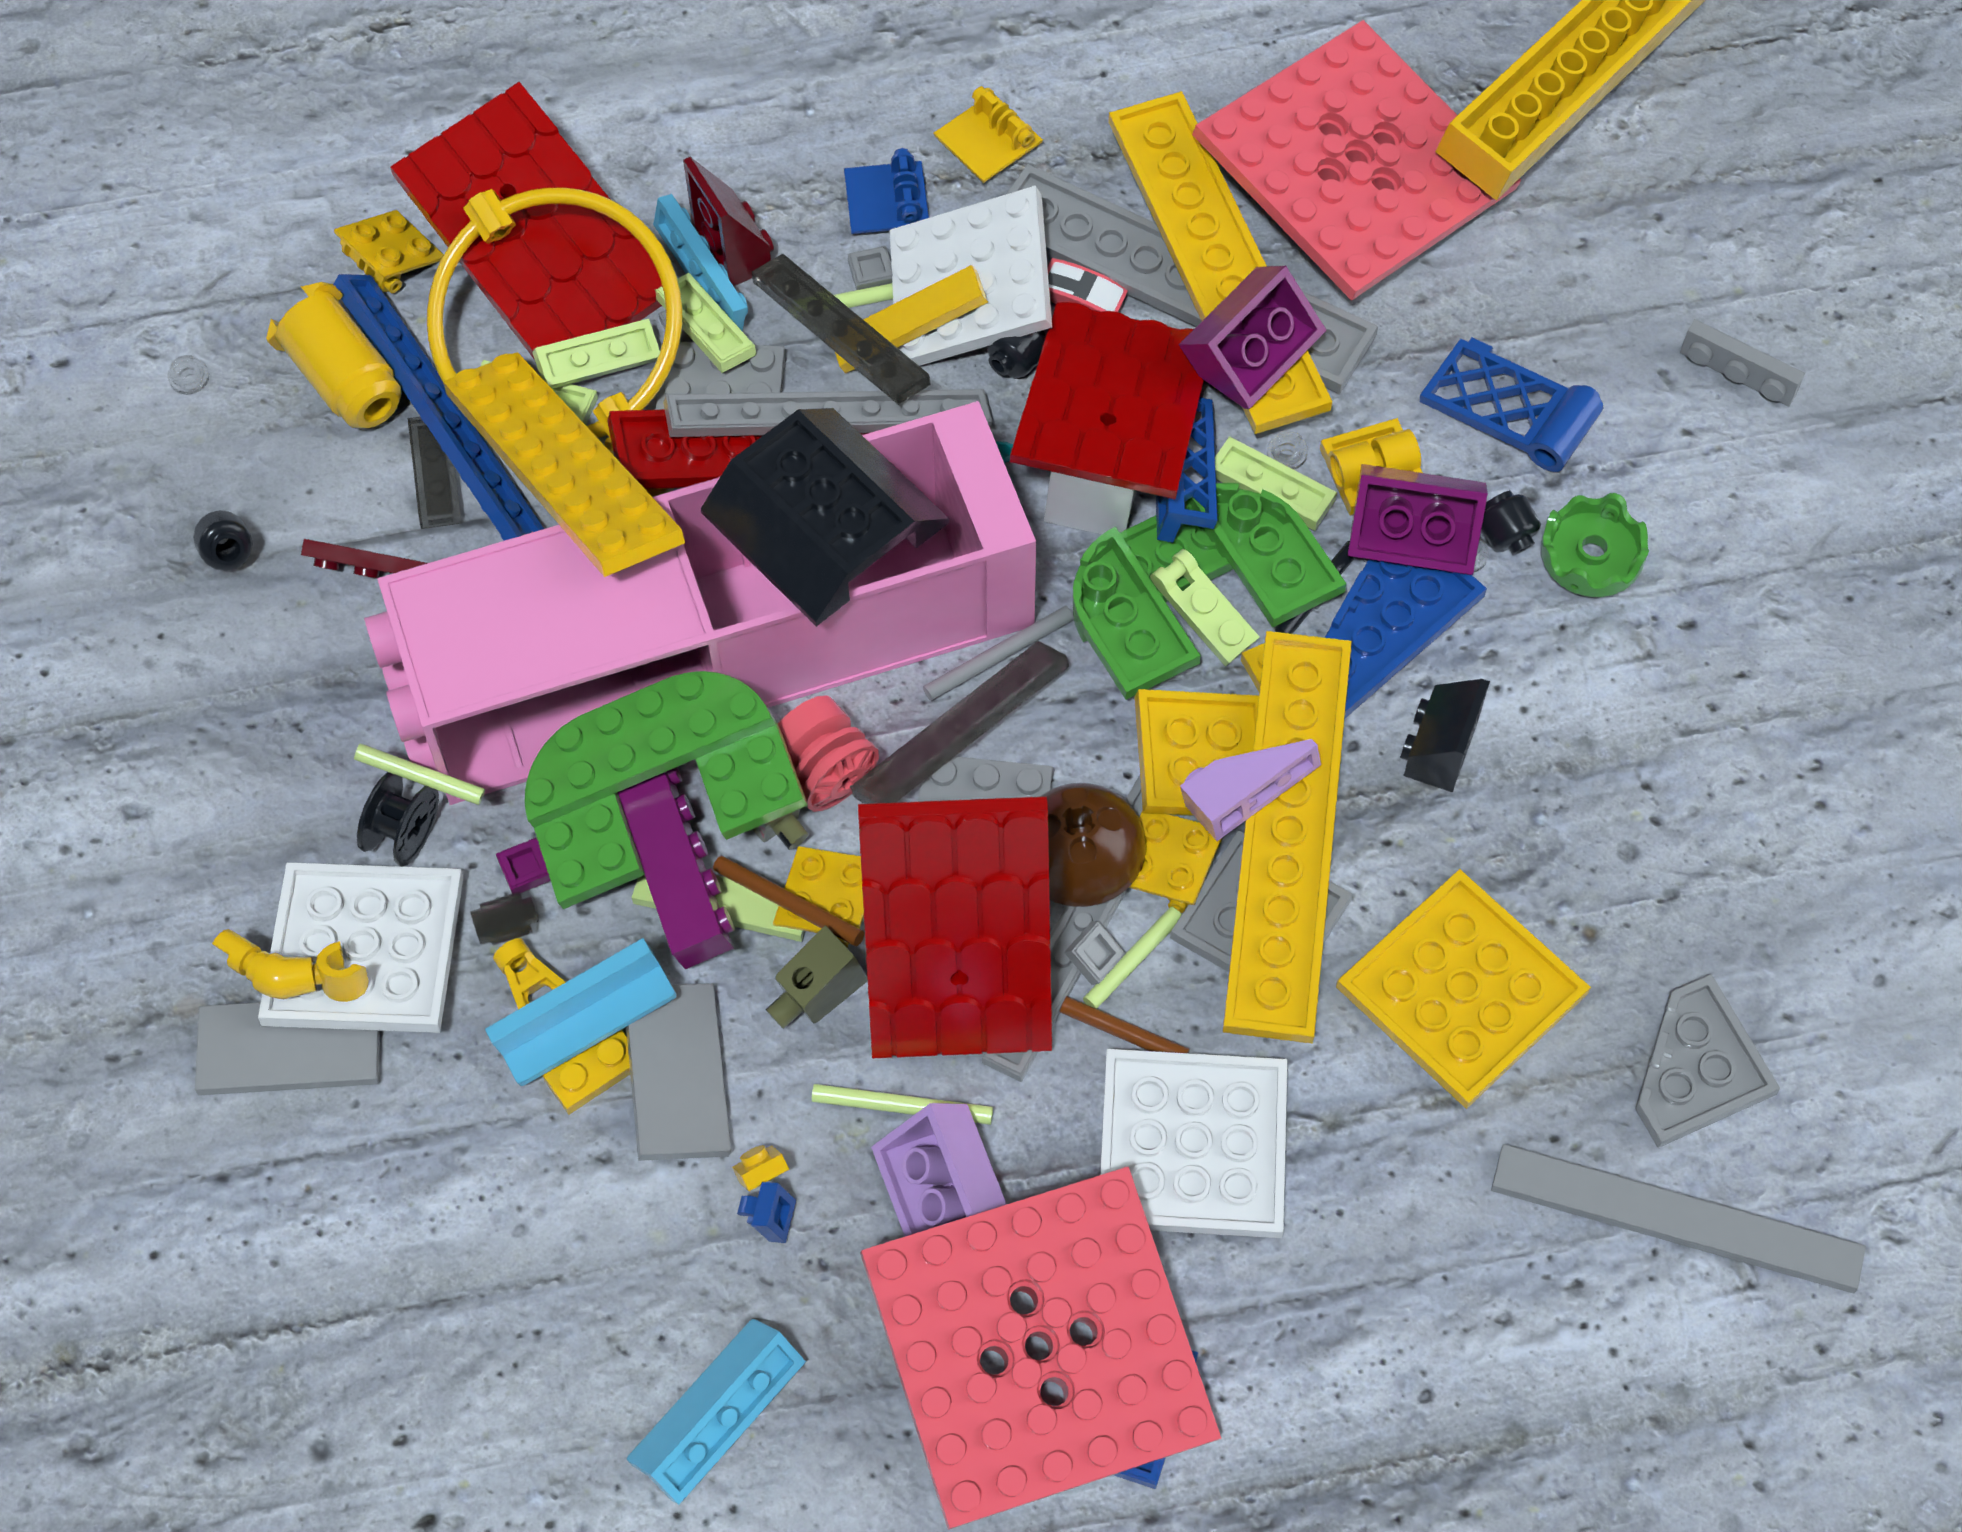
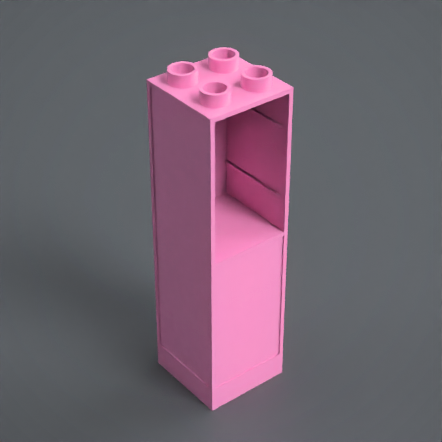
(529, 634)

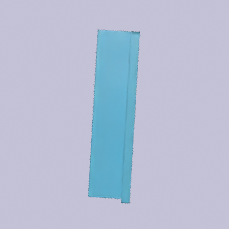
(581, 1012)
(716, 1409)

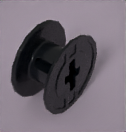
(397, 818)

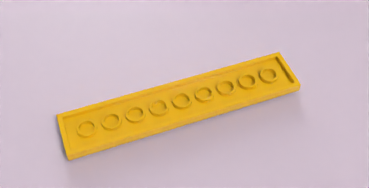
(1206, 235)
(563, 464)
(1289, 845)

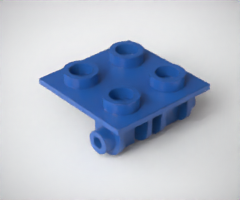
(886, 194)

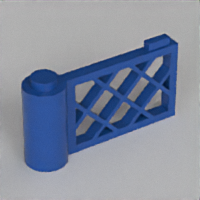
(1560, 421)

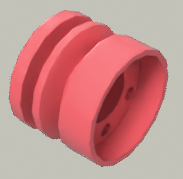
(826, 751)

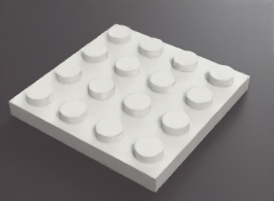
(1008, 251)
(387, 920)
(1199, 1139)

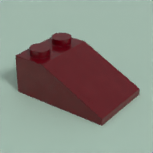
(726, 224)

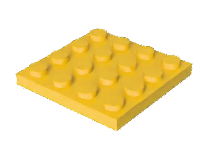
(1463, 988)

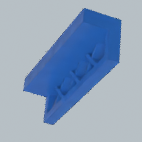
(1172, 512)

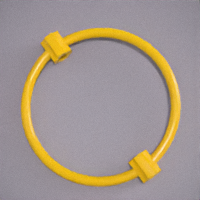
(492, 222)

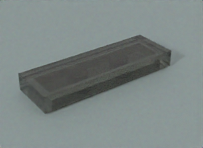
(434, 479)

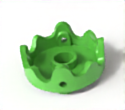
(1598, 522)

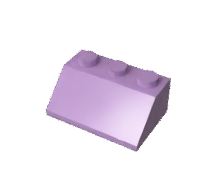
(937, 1168)

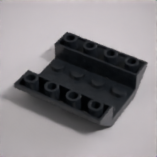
(817, 508)

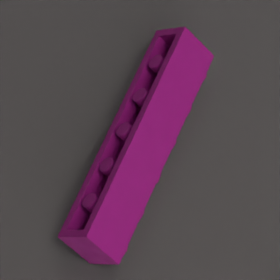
(675, 869)

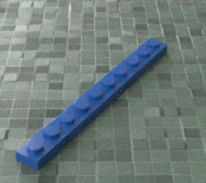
(428, 395)

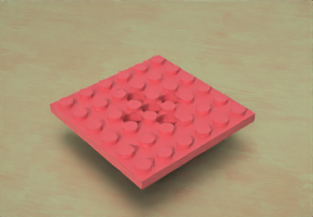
(1348, 159)
(1081, 1260)

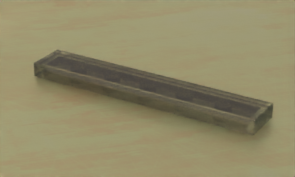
(841, 329)
(960, 725)

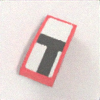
(1083, 286)

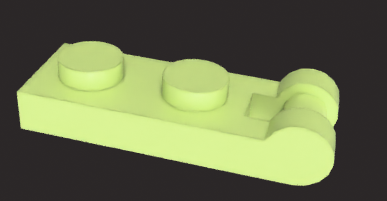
(1204, 608)

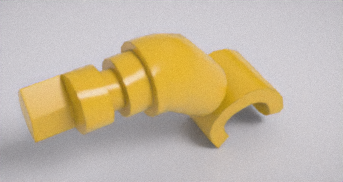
(293, 976)

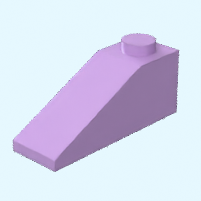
(1243, 784)

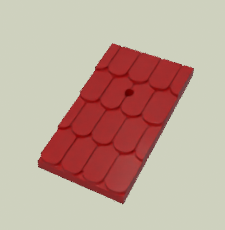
(562, 264)
(1107, 415)
(957, 926)

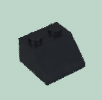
(1444, 732)

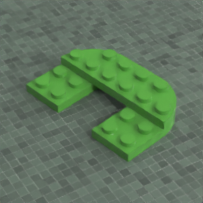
(1129, 617)
(637, 737)

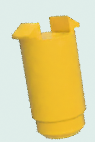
(337, 357)

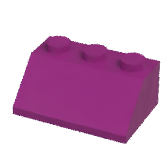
(1254, 335)
(1417, 519)

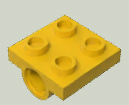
(1374, 445)

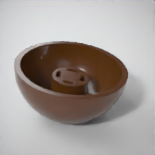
(1096, 860)

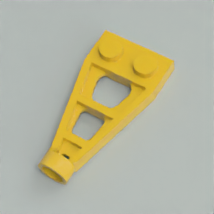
(585, 1074)

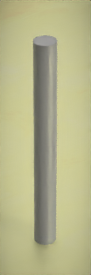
(998, 653)

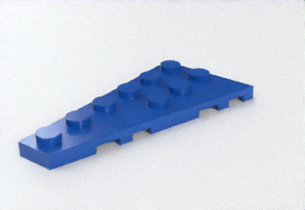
(1394, 617)

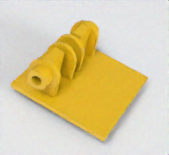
(988, 135)
(387, 248)
(1175, 858)
(828, 882)

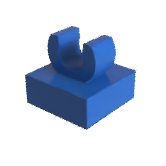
(769, 1212)

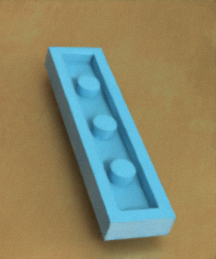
(695, 257)

